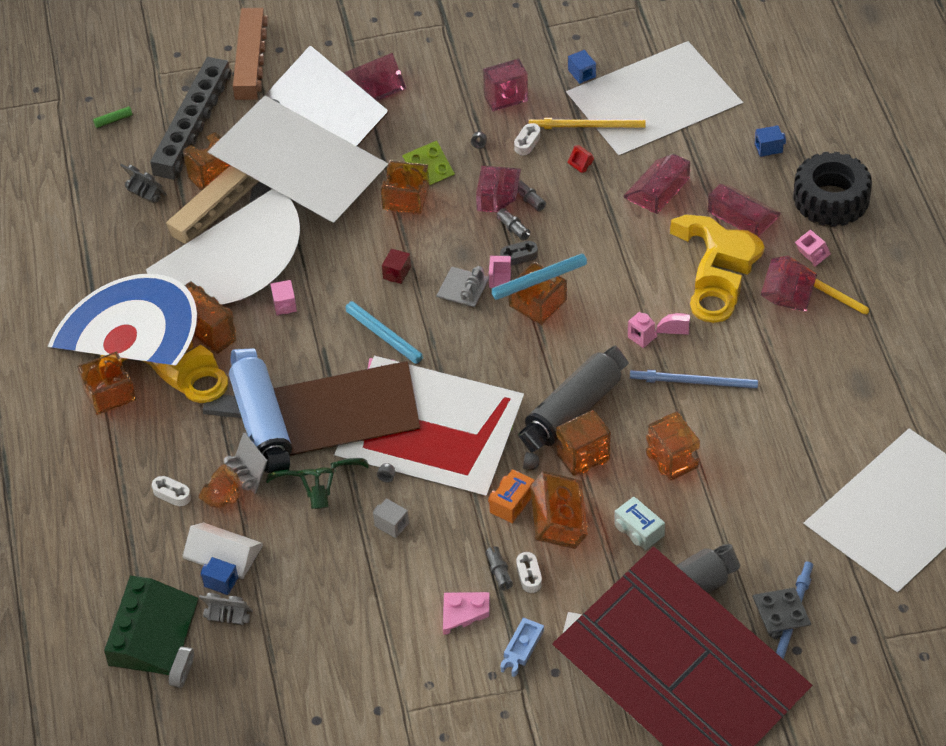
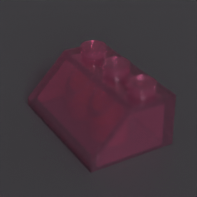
(378, 77)
(659, 183)
(741, 209)

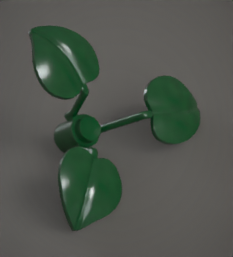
(319, 494)

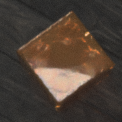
(203, 166)
(405, 187)
(541, 299)
(106, 383)
(584, 443)
(671, 446)

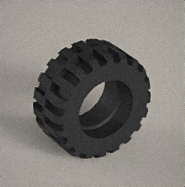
(832, 207)

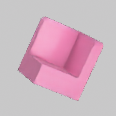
(499, 270)

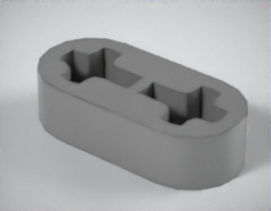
(181, 667)

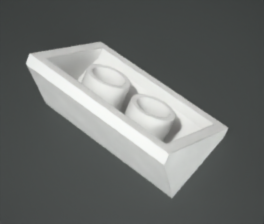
(210, 541)

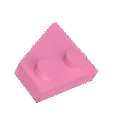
(464, 609)

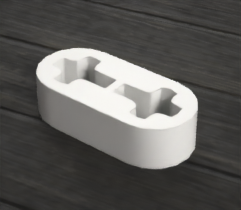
(523, 137)
(172, 488)
(533, 571)

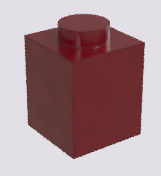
(396, 266)

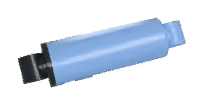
(260, 408)

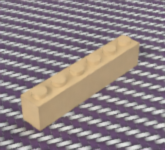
(210, 204)

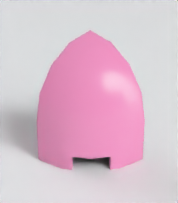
(674, 324)

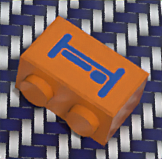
(511, 496)

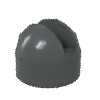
(482, 142)
(531, 461)
(386, 472)

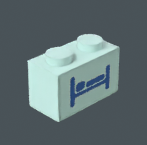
(639, 523)

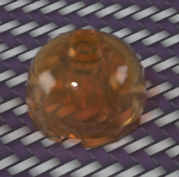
(222, 488)

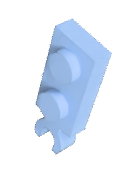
(521, 645)

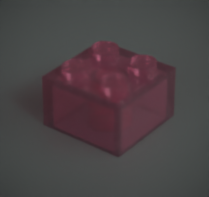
(505, 84)

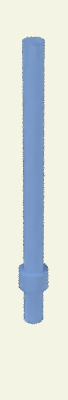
(652, 376)
(802, 584)

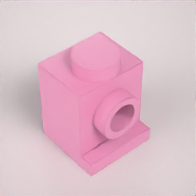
(812, 247)
(641, 323)

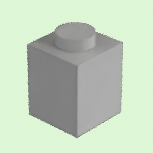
(390, 518)

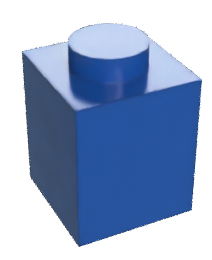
(581, 66)
(769, 141)
(219, 575)

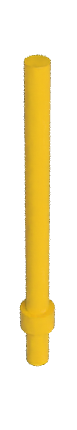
(548, 123)

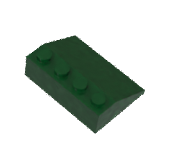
(149, 626)

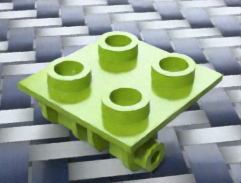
(435, 159)

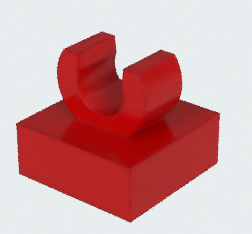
(580, 158)

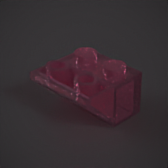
(497, 188)
(788, 283)

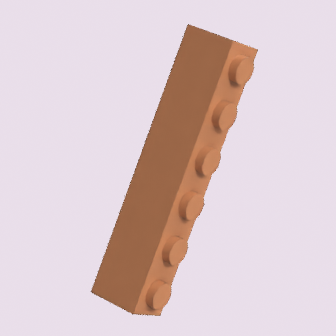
(249, 54)

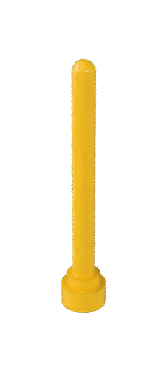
(841, 297)

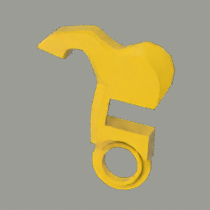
(726, 249)
(190, 368)

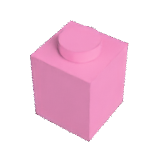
(283, 297)

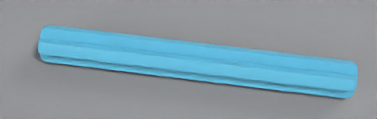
(539, 276)
(384, 332)

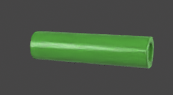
(112, 117)

